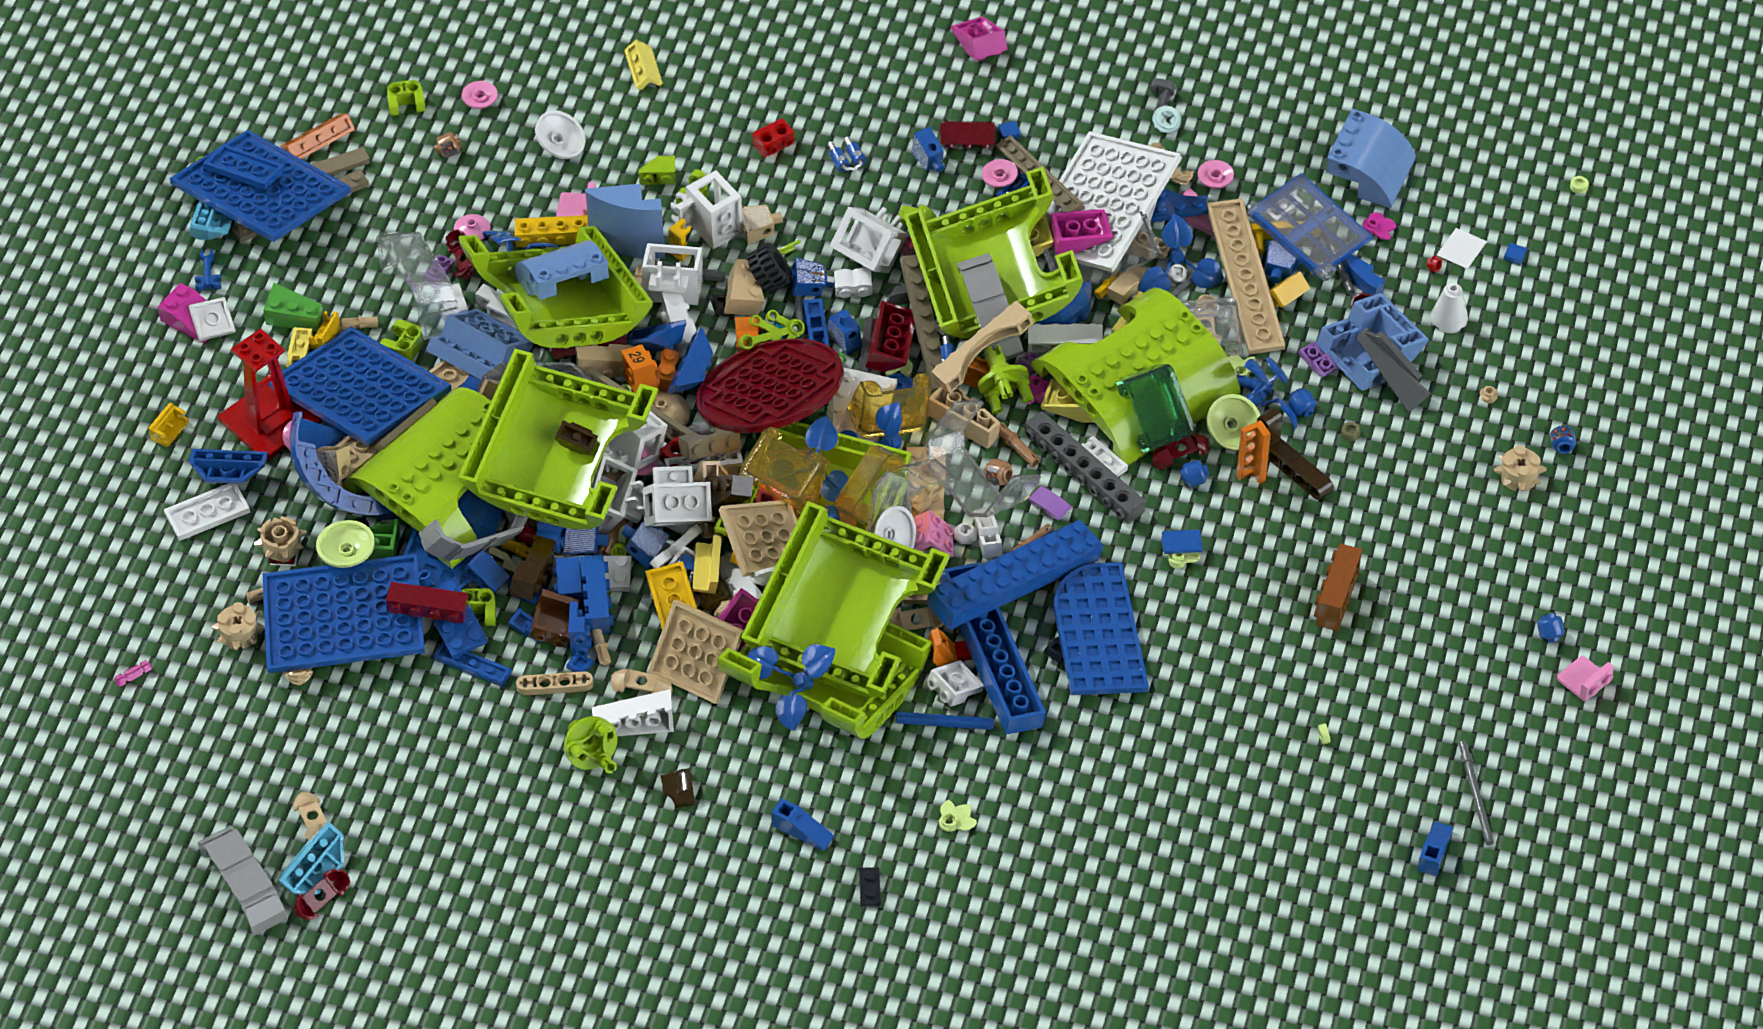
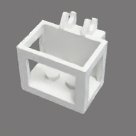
(712, 222)
(871, 239)
(672, 279)
(630, 445)
(628, 497)
(677, 498)

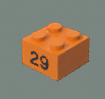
(639, 368)

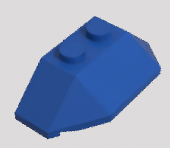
(1075, 311)
(658, 336)
(693, 363)
(227, 465)

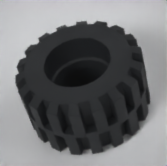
(769, 268)

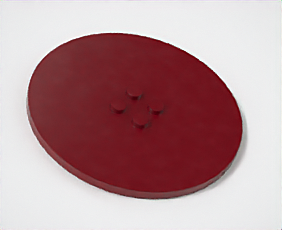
(770, 385)

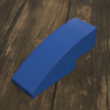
(1363, 275)

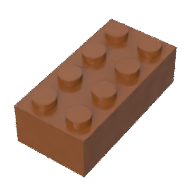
(1337, 587)

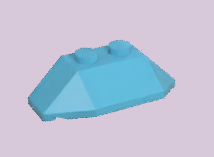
(209, 223)
(316, 857)

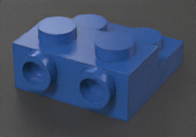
(578, 631)

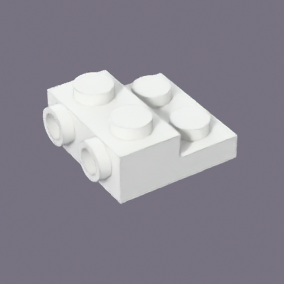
(954, 683)

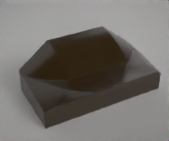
(576, 438)
(679, 787)

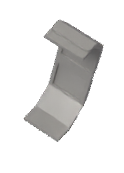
(988, 298)
(445, 547)
(244, 878)

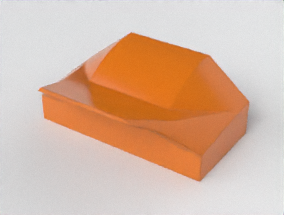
(976, 370)
(943, 648)

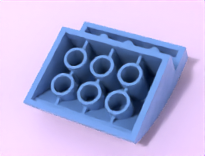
(626, 218)
(477, 342)

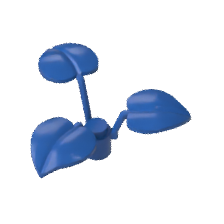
(1174, 235)
(501, 236)
(1258, 396)
(887, 419)
(825, 437)
(817, 660)

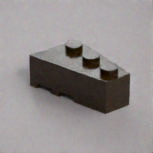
(729, 491)
(535, 569)

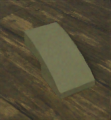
(500, 556)

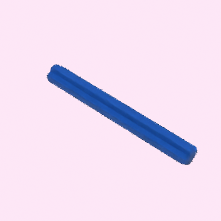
(945, 720)

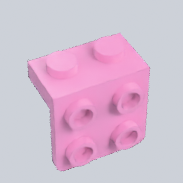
(573, 203)
(933, 532)
(1585, 677)

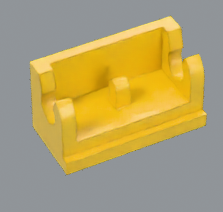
(677, 237)
(1289, 290)
(327, 330)
(168, 425)

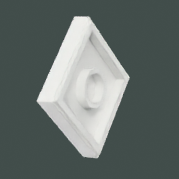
(212, 319)

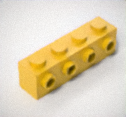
(553, 230)

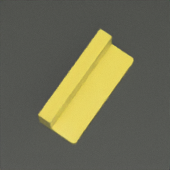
(642, 64)
(707, 566)

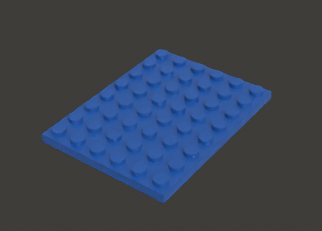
(271, 212)
(360, 385)
(338, 615)

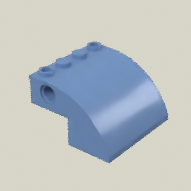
(1373, 156)
(542, 272)
(1378, 315)

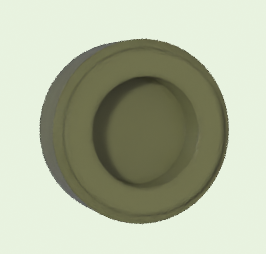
(1350, 431)

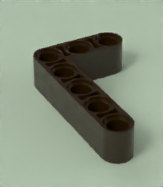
(1291, 461)

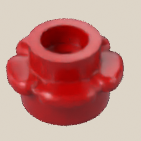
(1434, 263)

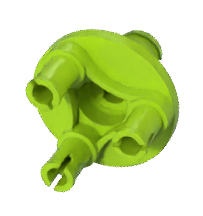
(1003, 379)
(591, 743)

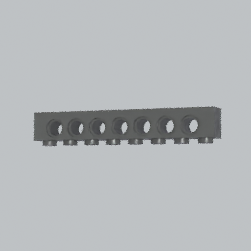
(1085, 467)

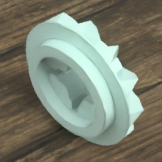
(1167, 112)

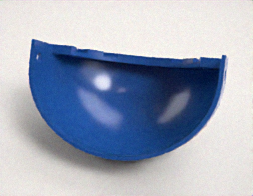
(304, 440)

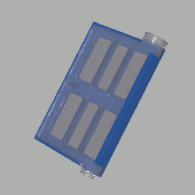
(1309, 226)

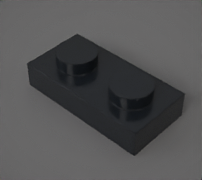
(869, 886)

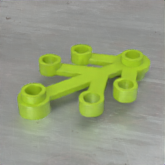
(773, 332)

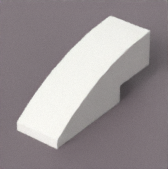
(490, 300)
(988, 536)

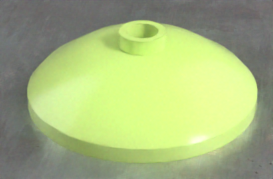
(1231, 409)
(345, 543)

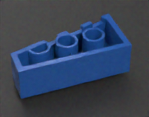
(595, 593)

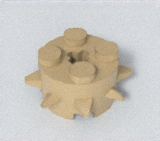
(1520, 468)
(280, 539)
(238, 626)

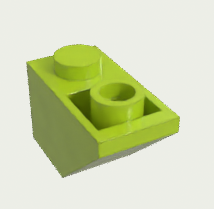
(658, 171)

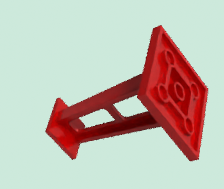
(263, 412)

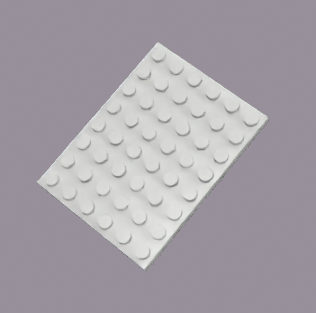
(1121, 180)

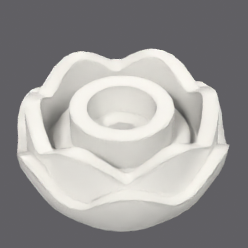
(965, 533)

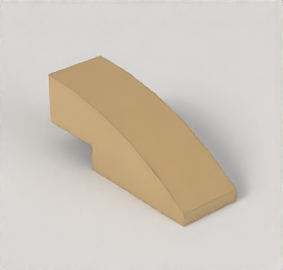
(1126, 285)

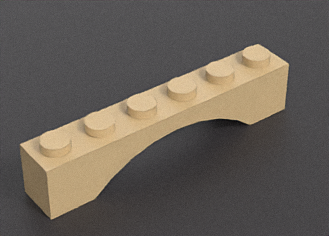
(1009, 323)

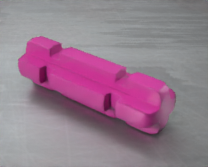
(133, 673)

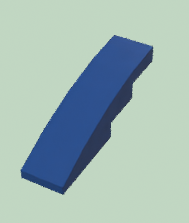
(816, 320)

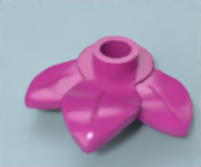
(1379, 225)
(1039, 390)

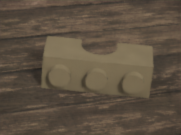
(698, 446)

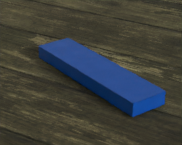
(475, 666)

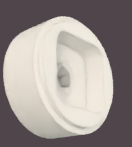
(1177, 273)

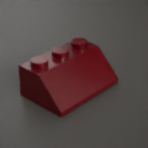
(967, 133)

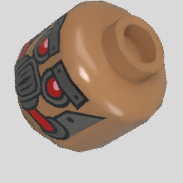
(448, 145)
(998, 471)

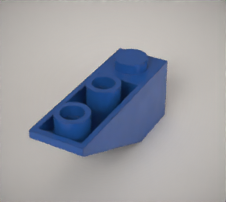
(800, 824)
(1434, 848)

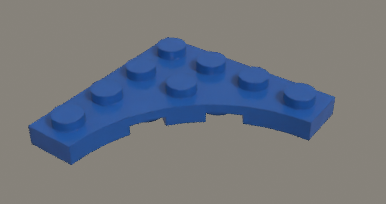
(1181, 205)

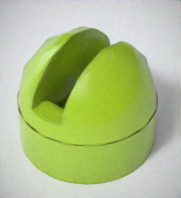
(615, 551)

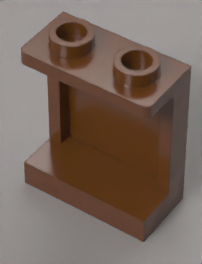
(552, 618)

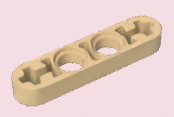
(554, 680)

